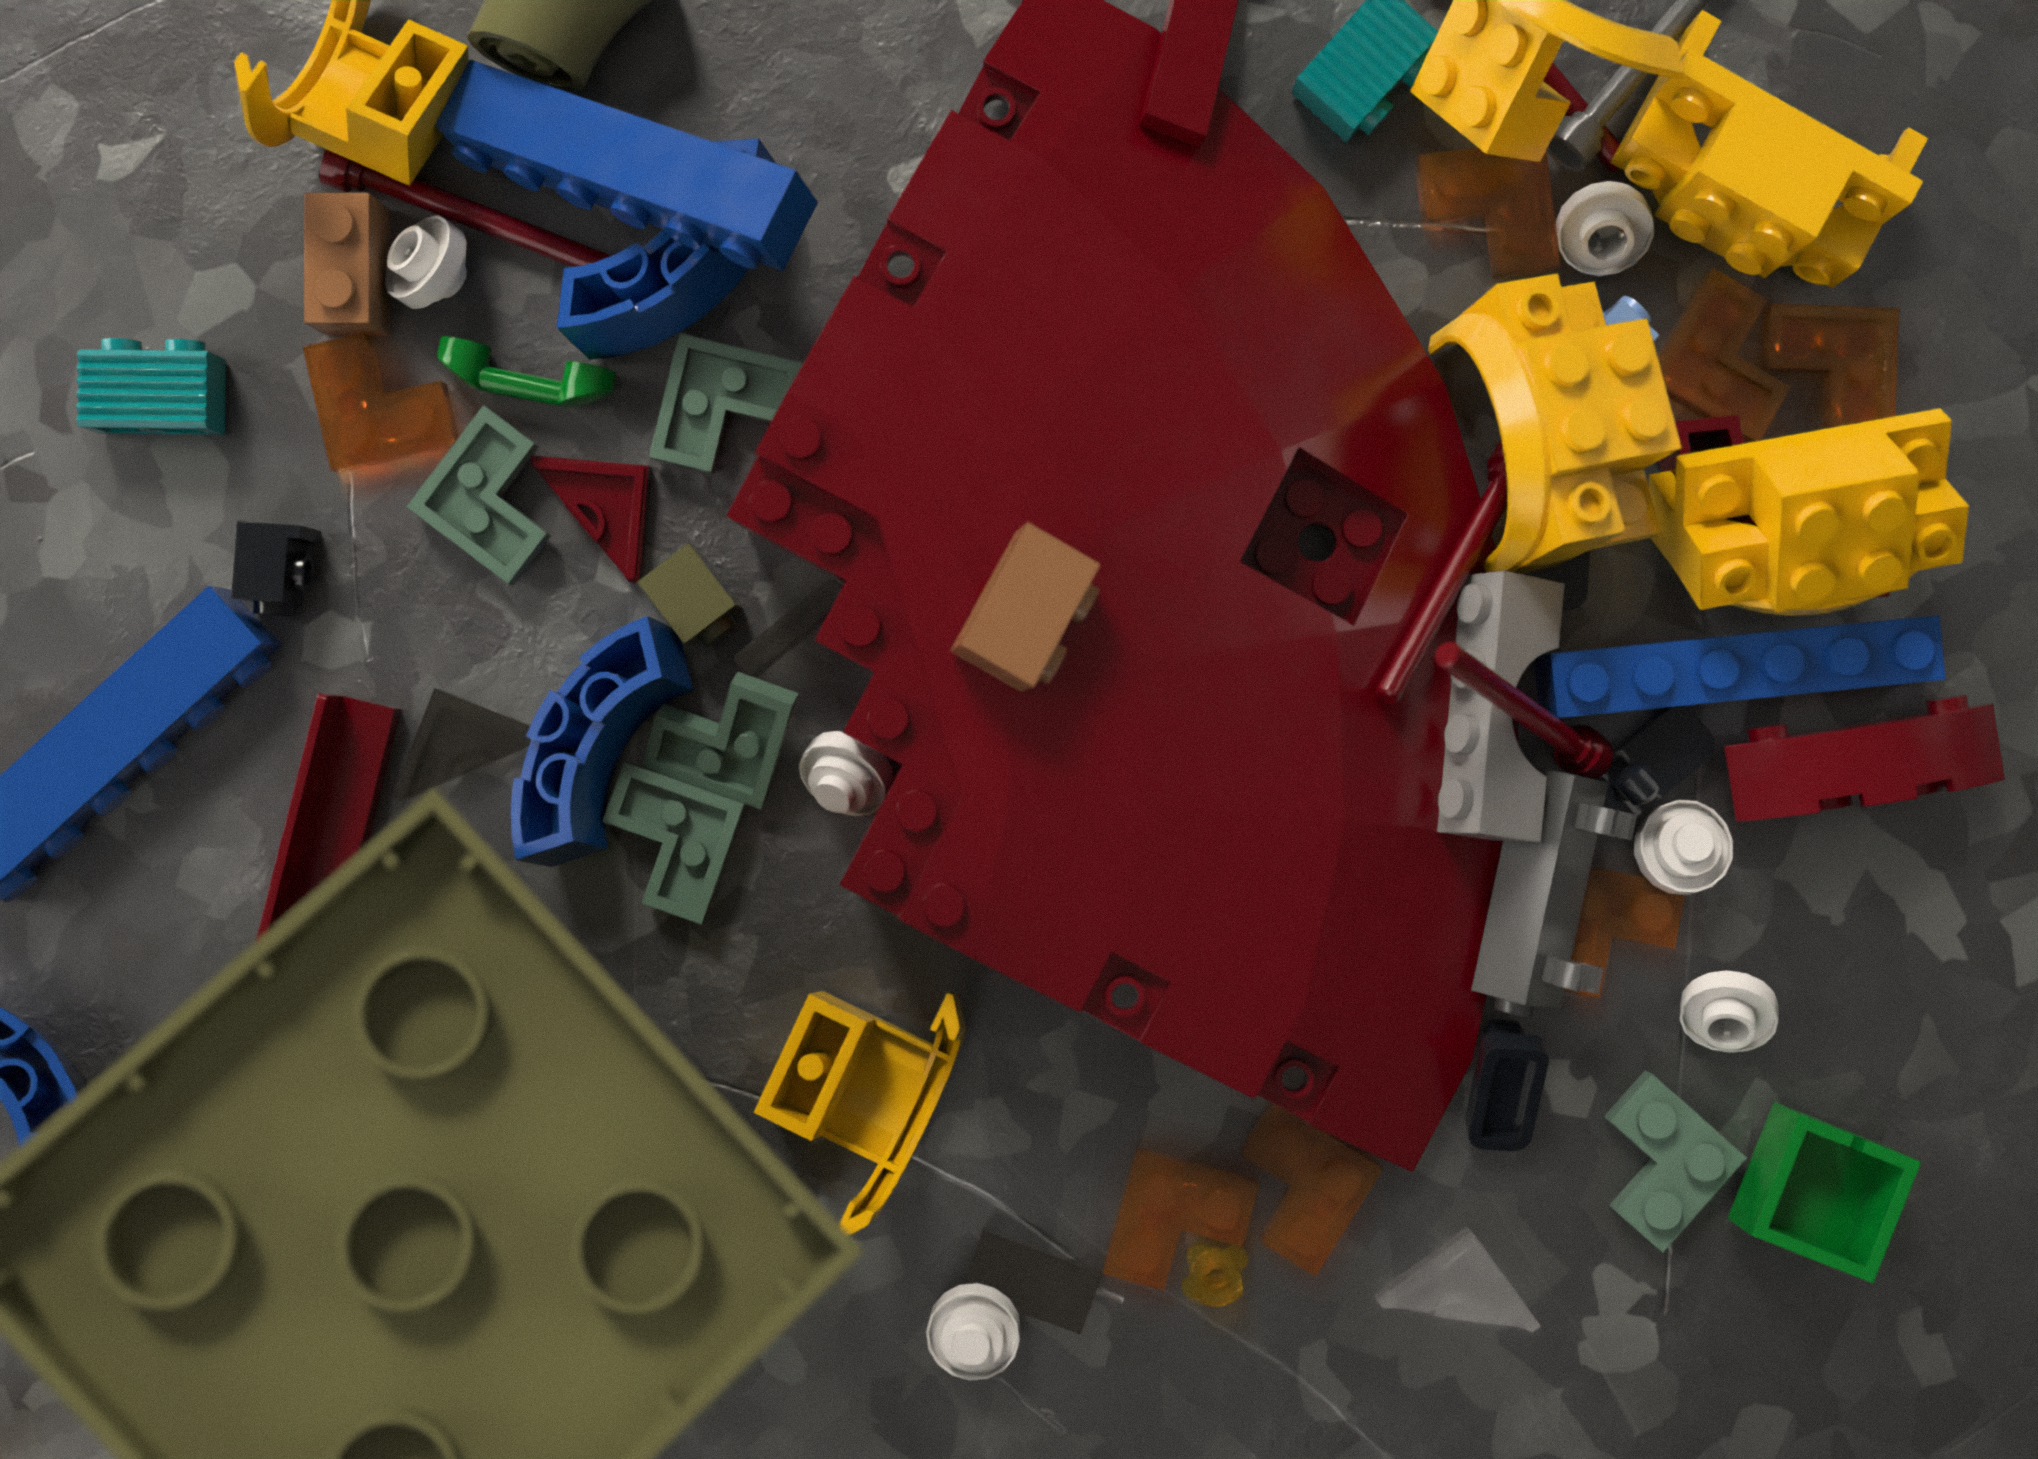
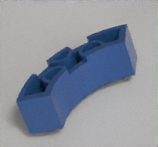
(646, 290)
(581, 736)
(34, 1076)

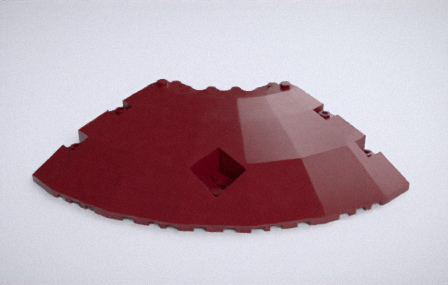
(1176, 382)

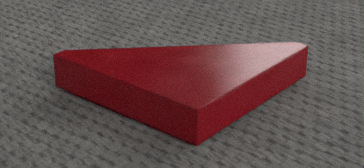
(607, 502)

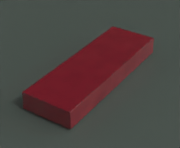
(1188, 68)

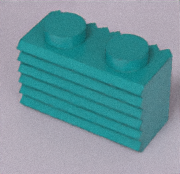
(1364, 65)
(151, 389)

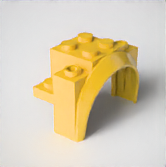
(1764, 173)
(1574, 414)
(1833, 513)

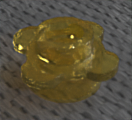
(1218, 1288)

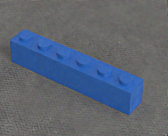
(628, 166)
(1740, 667)
(126, 730)

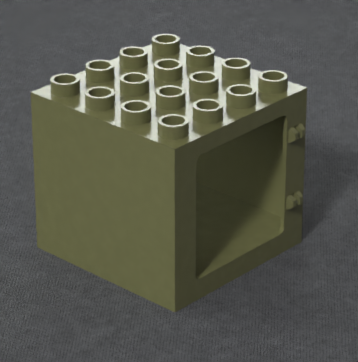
(403, 1196)

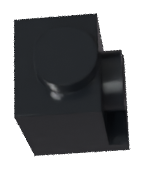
(272, 566)

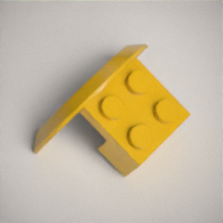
(1493, 61)
(360, 93)
(862, 1088)

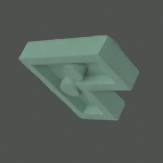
(704, 387)
(467, 502)
(728, 756)
(694, 835)
(1684, 1166)

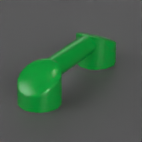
(579, 386)

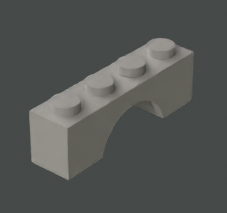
(1486, 778)

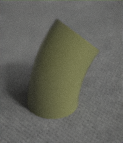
(549, 38)

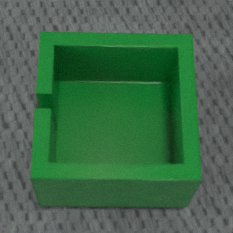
(1823, 1192)

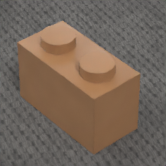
(346, 264)
(1027, 609)

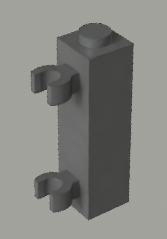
(1541, 899)

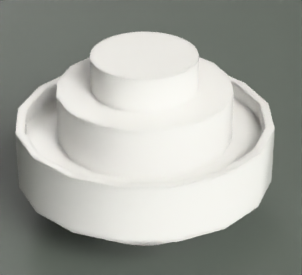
(1604, 228)
(426, 263)
(845, 774)
(1683, 847)
(1729, 1011)
(973, 1331)

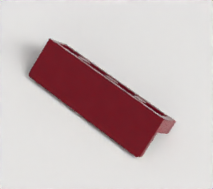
(331, 798)

